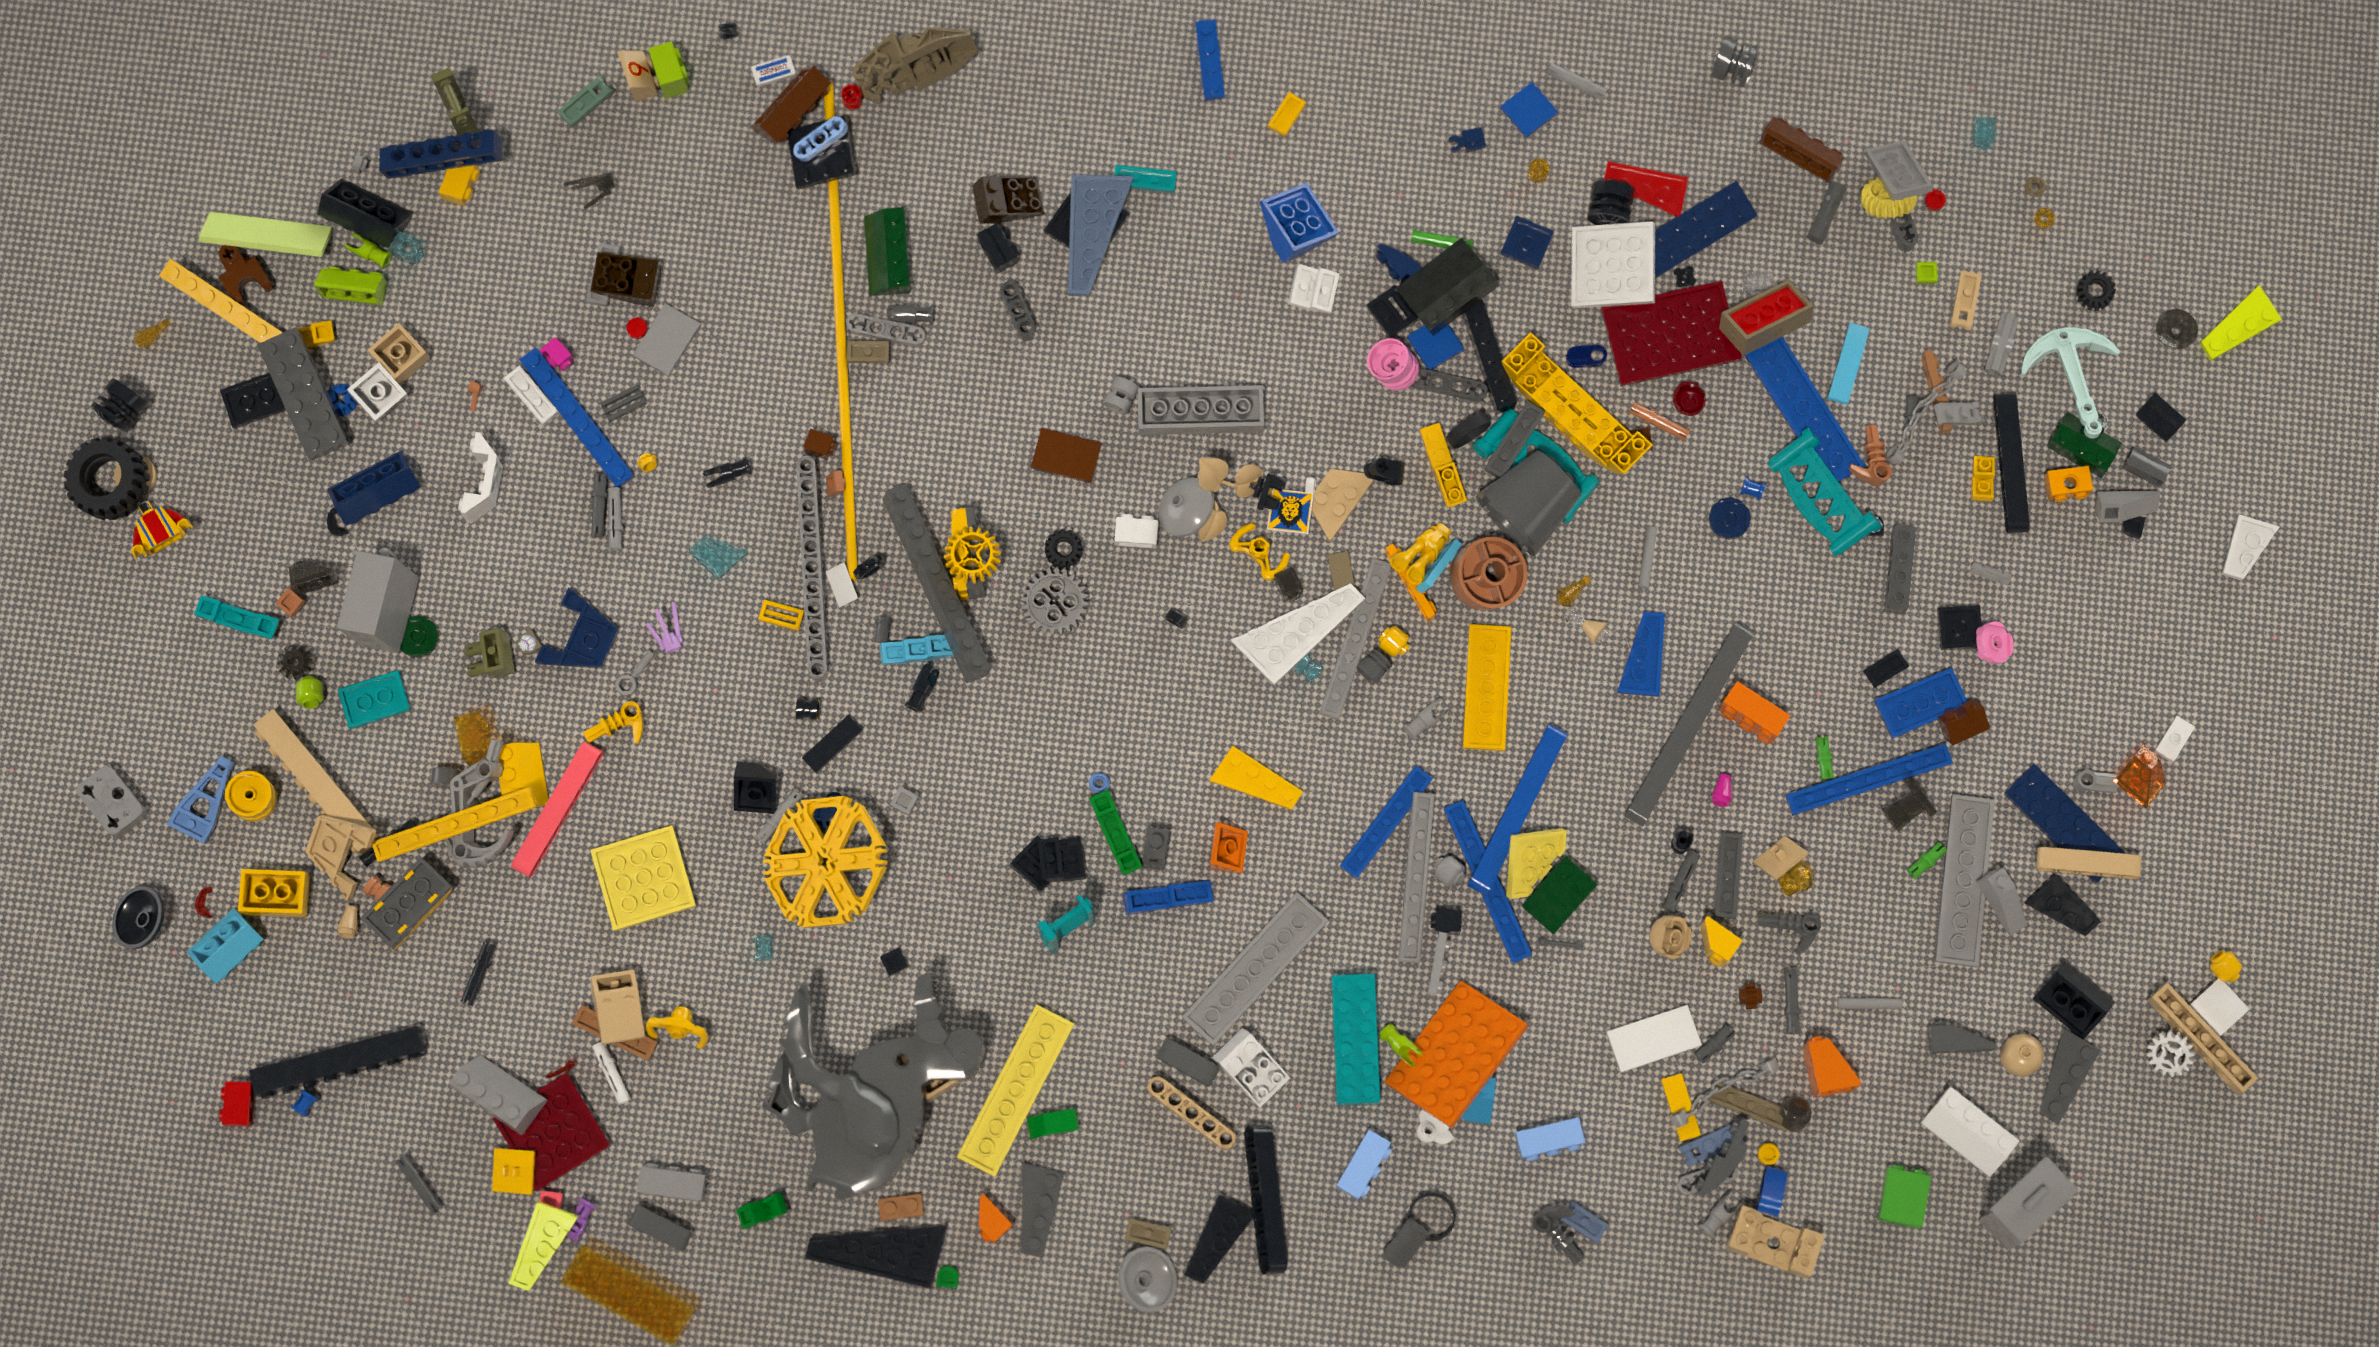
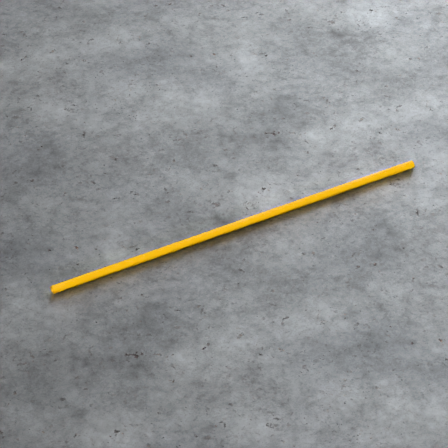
(841, 351)

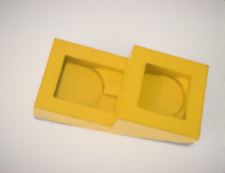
(318, 334)

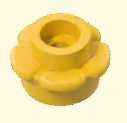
(647, 462)

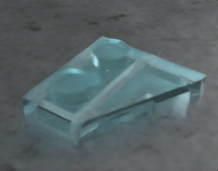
(716, 556)

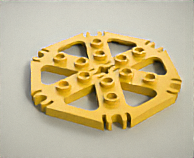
(810, 863)

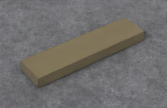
(1748, 1106)

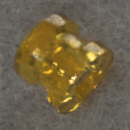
(1538, 166)

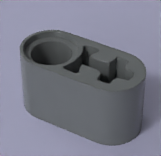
(1899, 233)

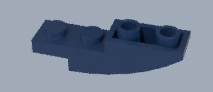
(1399, 264)

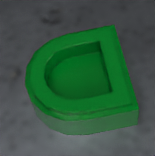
(947, 1278)

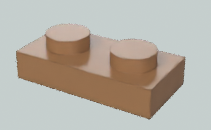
(900, 1207)

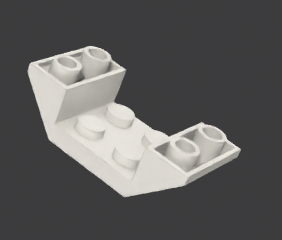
(475, 505)

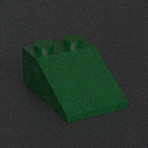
(1559, 895)

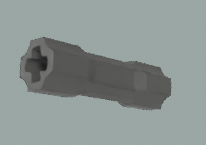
(1826, 213)

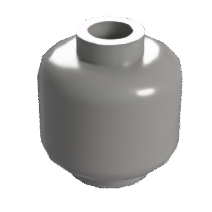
(1450, 871)

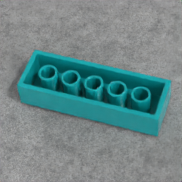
(1355, 1040)

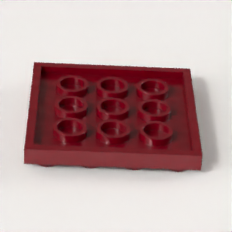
(560, 1134)

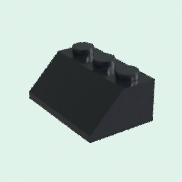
(2074, 1000)

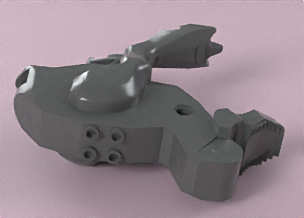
(874, 1112)

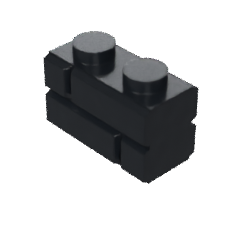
(997, 247)

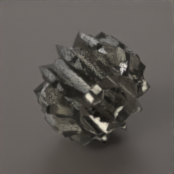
(302, 658)

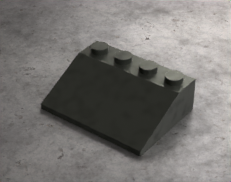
(1447, 286)

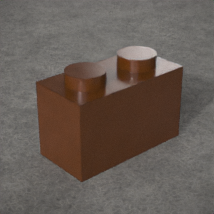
(1963, 722)

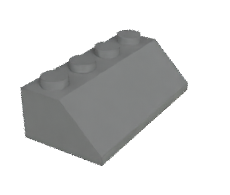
(498, 1093)

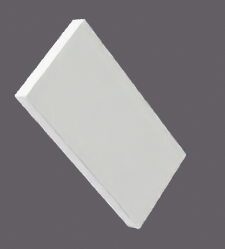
(1653, 1038)

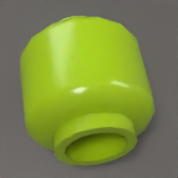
(309, 692)

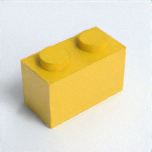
(458, 184)

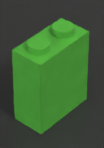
(1904, 1197)

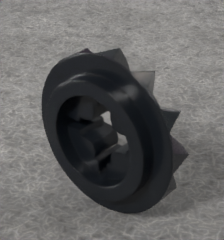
(868, 567)

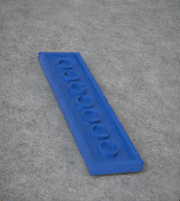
(1803, 405)

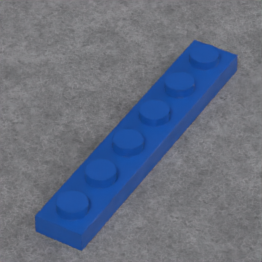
(1385, 823)

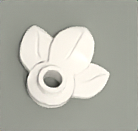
(1439, 1131)

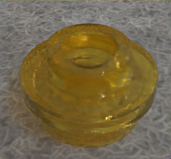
(2048, 214)

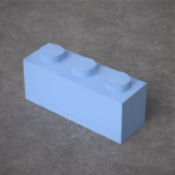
(1550, 1139)
(1364, 1165)

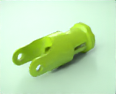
(370, 251)
(1399, 1043)

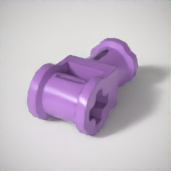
(583, 1211)

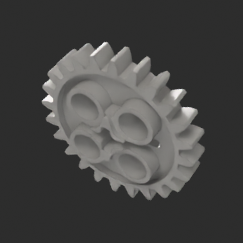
(1040, 614)

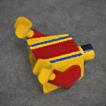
(157, 529)

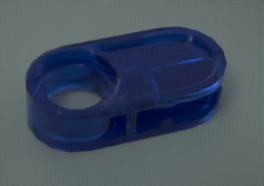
(1581, 356)

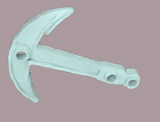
(2070, 362)

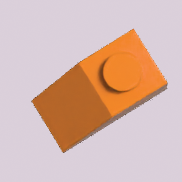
(992, 1221)

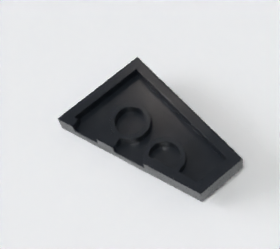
(2063, 906)

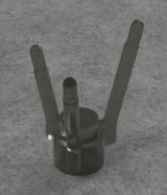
(602, 181)

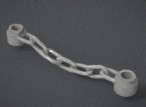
(1895, 454)
(1680, 1117)

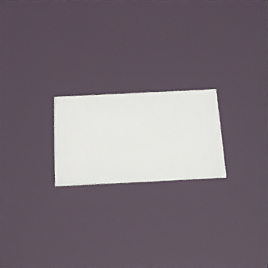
(841, 584)

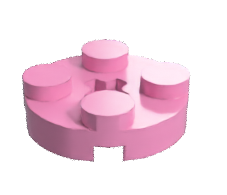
(1986, 647)

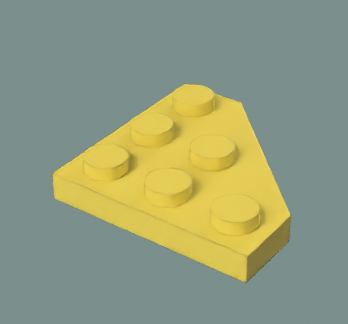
(1532, 858)

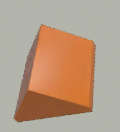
(1228, 848)

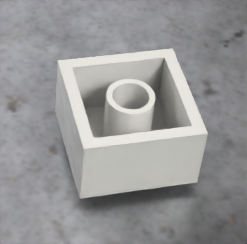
(377, 392)

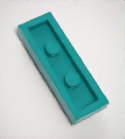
(1148, 178)

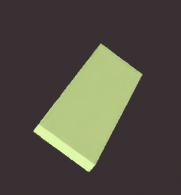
(265, 234)

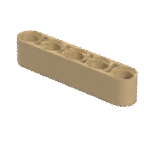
(2088, 863)
(1201, 1118)

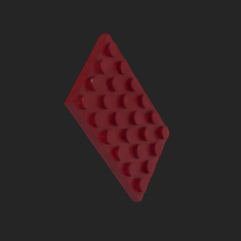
(1670, 335)

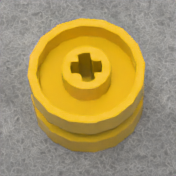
(254, 808)

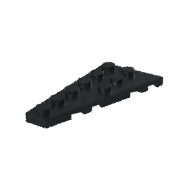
(893, 1254)

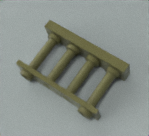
(453, 99)

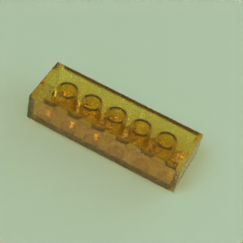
(628, 1296)

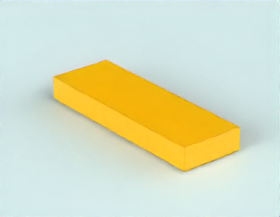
(1678, 1099)

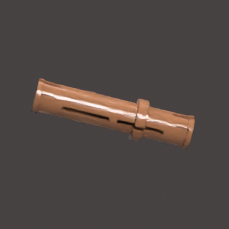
(1659, 421)

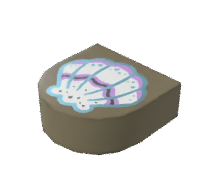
(528, 643)

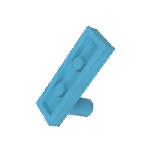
(1439, 565)

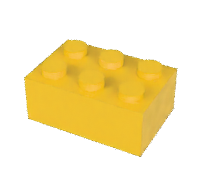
(273, 893)

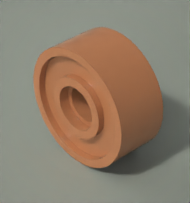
(1469, 575)

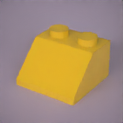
(1718, 942)

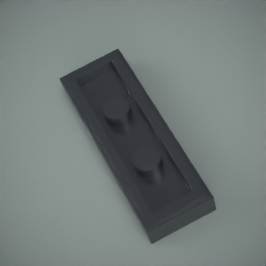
(832, 744)

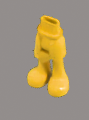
(1429, 545)

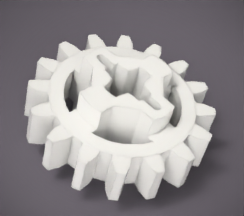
(2169, 1062)

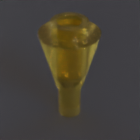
(146, 336)
(1567, 595)

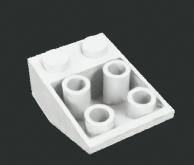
(1251, 1067)

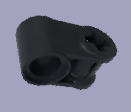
(1385, 471)

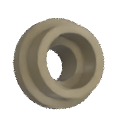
(2035, 181)

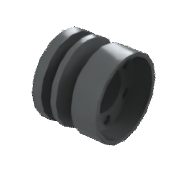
(1734, 61)

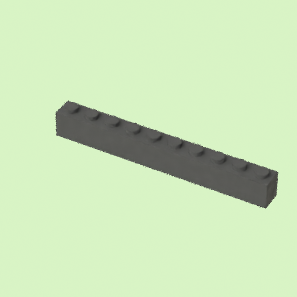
(936, 583)

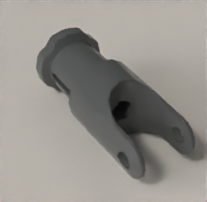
(911, 314)

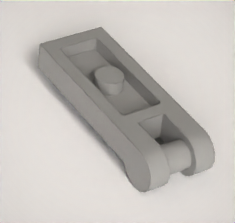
(1958, 413)

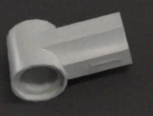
(2097, 782)

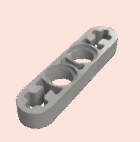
(887, 326)

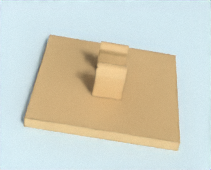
(1780, 857)

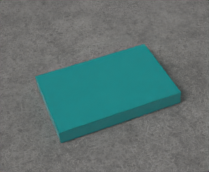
(374, 700)

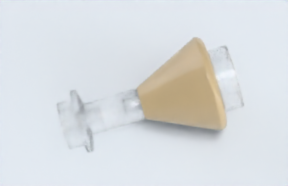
(1594, 630)

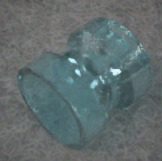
(1312, 672)

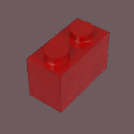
(237, 1104)

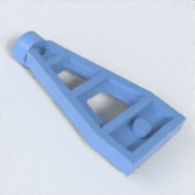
(192, 825)

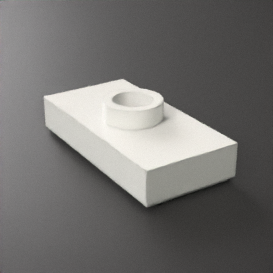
(2174, 739)

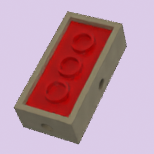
(1766, 317)

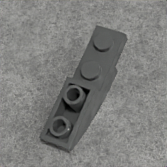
(1719, 1167)

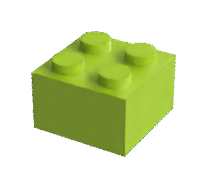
(669, 69)

